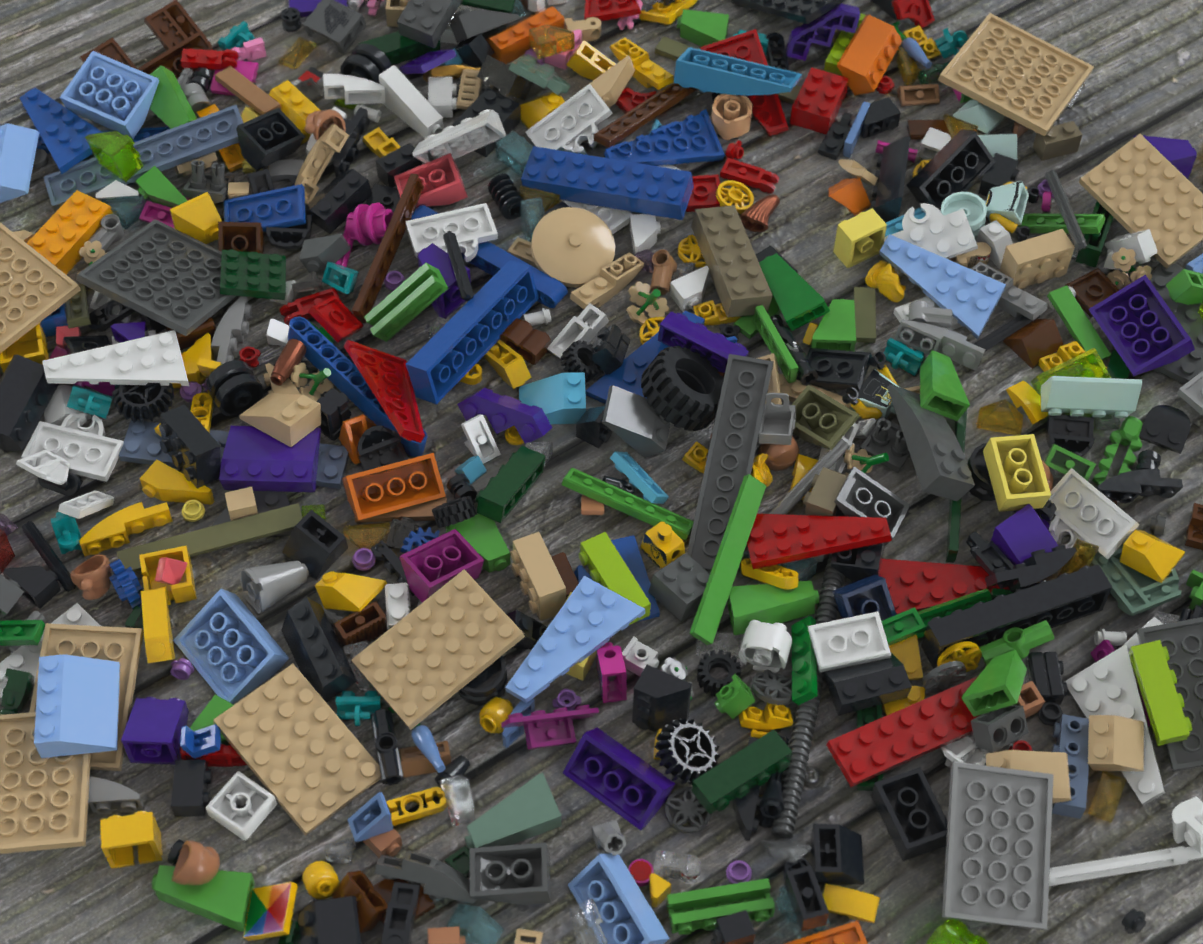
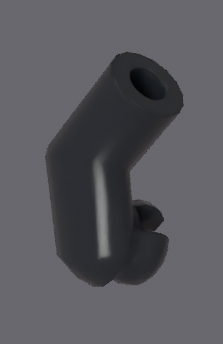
(621, 484)

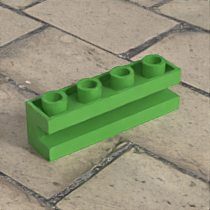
(406, 302)
(702, 907)

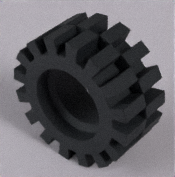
(572, 363)
(454, 512)
(716, 660)

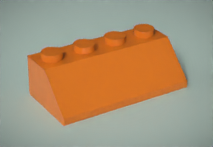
(514, 40)
(869, 54)
(394, 486)

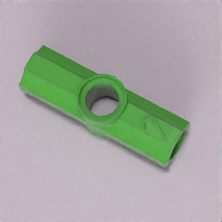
(1018, 640)

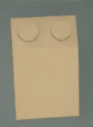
(284, 416)
(1037, 761)

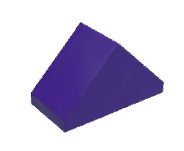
(129, 331)

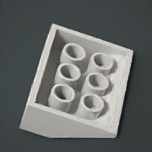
(461, 139)

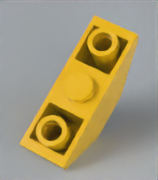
(202, 349)

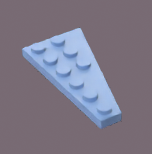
(946, 282)
(576, 632)

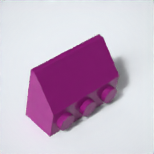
(438, 562)

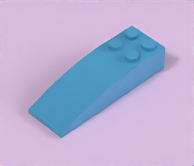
(731, 75)

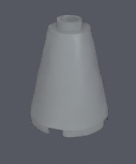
(272, 583)

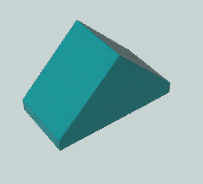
(340, 277)

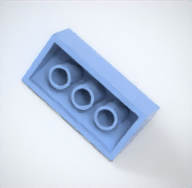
(16, 160)
(619, 901)

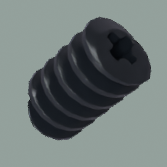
(505, 196)

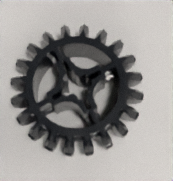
(132, 404)
(678, 752)

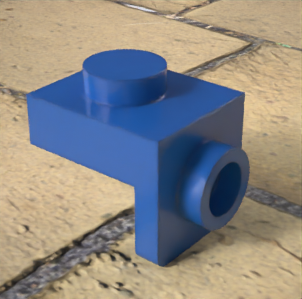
(201, 741)

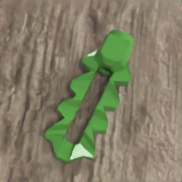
(1127, 436)

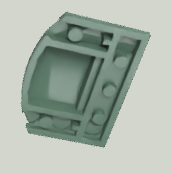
(1133, 589)

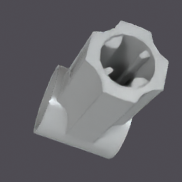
(110, 231)
(921, 312)
(609, 837)

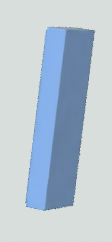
(855, 130)

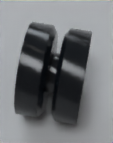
(365, 62)
(234, 388)
(980, 475)
(487, 684)

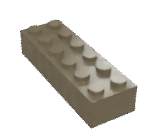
(731, 260)

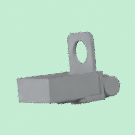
(777, 421)

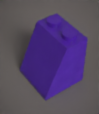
(1176, 151)
(451, 298)
(1023, 535)
(155, 730)

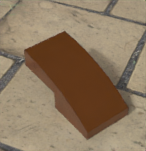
(1195, 528)

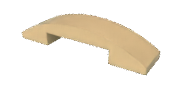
(318, 159)

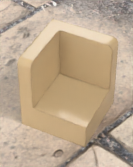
(241, 503)

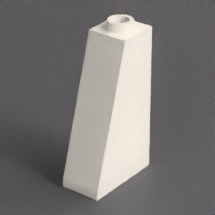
(409, 104)

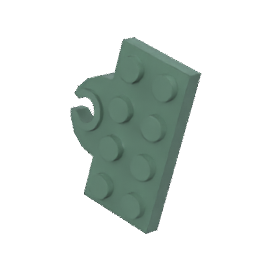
(539, 74)

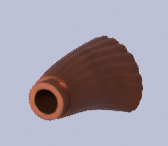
(757, 216)
(289, 357)

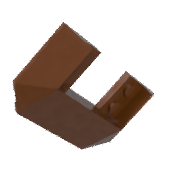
(173, 30)

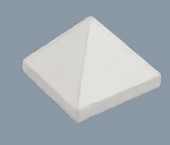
(1109, 263)
(865, 428)

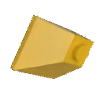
(539, 107)
(197, 218)
(1150, 555)
(347, 591)

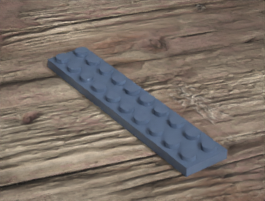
(160, 150)
(143, 447)

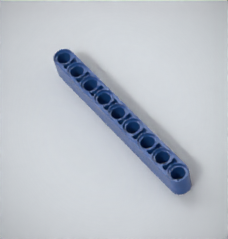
(492, 258)
(345, 377)

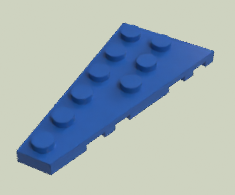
(59, 129)
(674, 143)
(630, 373)

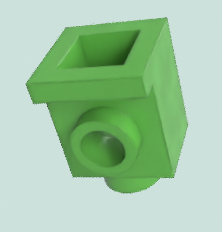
(734, 697)

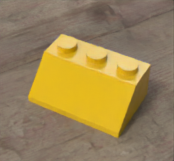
(294, 105)

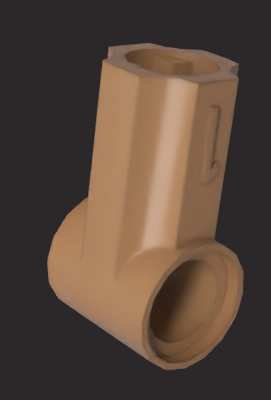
(663, 269)

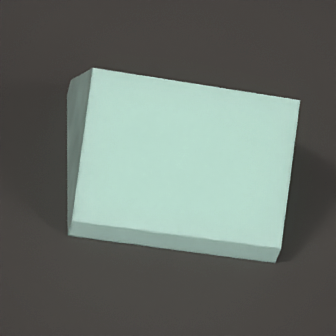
(979, 115)
(1001, 143)

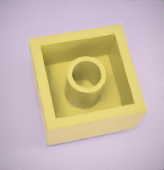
(859, 238)

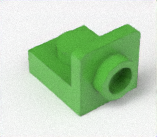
(1196, 582)

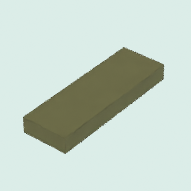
(77, 309)
(865, 314)

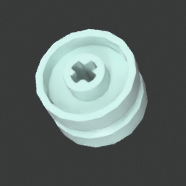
(973, 206)

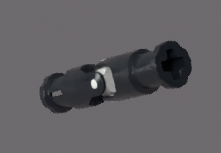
(805, 371)

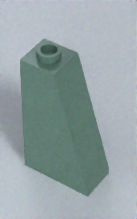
(517, 817)

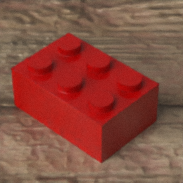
(819, 100)

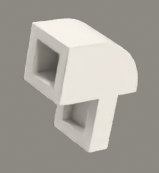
(1188, 823)

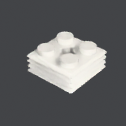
(241, 791)

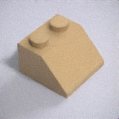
(1115, 743)

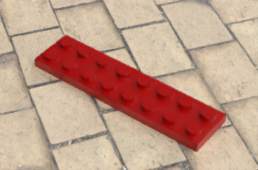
(903, 735)

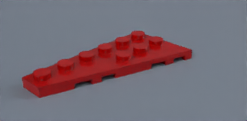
(610, 9)
(765, 108)
(391, 386)
(796, 537)
(930, 583)

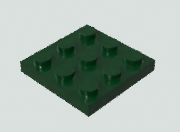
(253, 274)

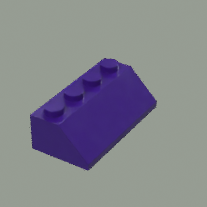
(679, 331)
(618, 778)

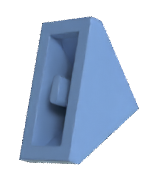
(371, 819)

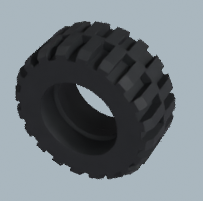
(682, 388)

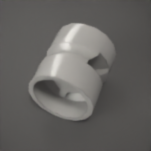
(196, 97)

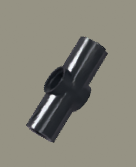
(389, 758)

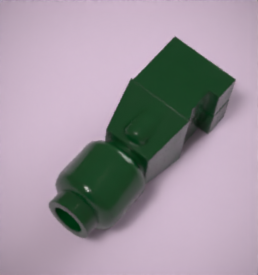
(16, 691)

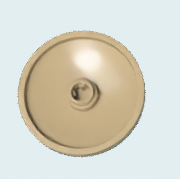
(572, 246)

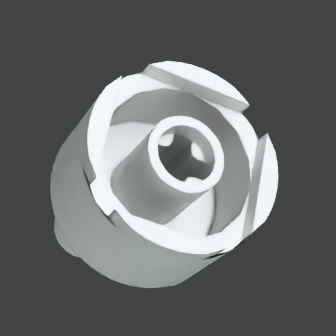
(765, 646)

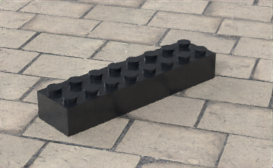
(1055, 600)

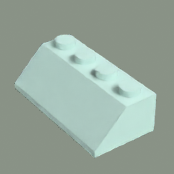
(1090, 396)

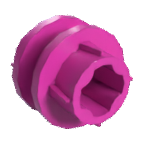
(368, 223)

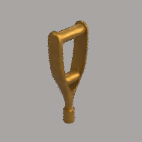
(453, 71)

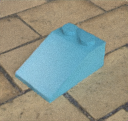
(559, 396)

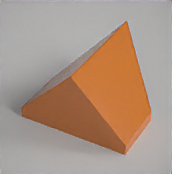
(851, 195)
(351, 433)

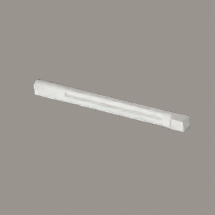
(1122, 865)

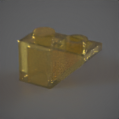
(550, 40)

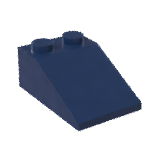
(865, 597)

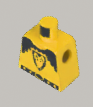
(662, 545)

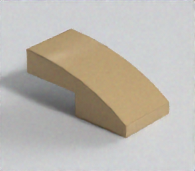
(858, 171)

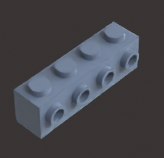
(1072, 738)

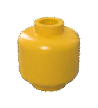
(494, 714)
(320, 880)

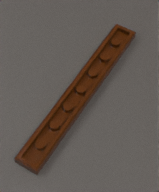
(642, 114)
(388, 248)

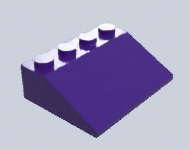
(1142, 327)
(267, 464)

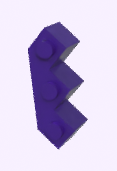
(822, 30)
(506, 412)

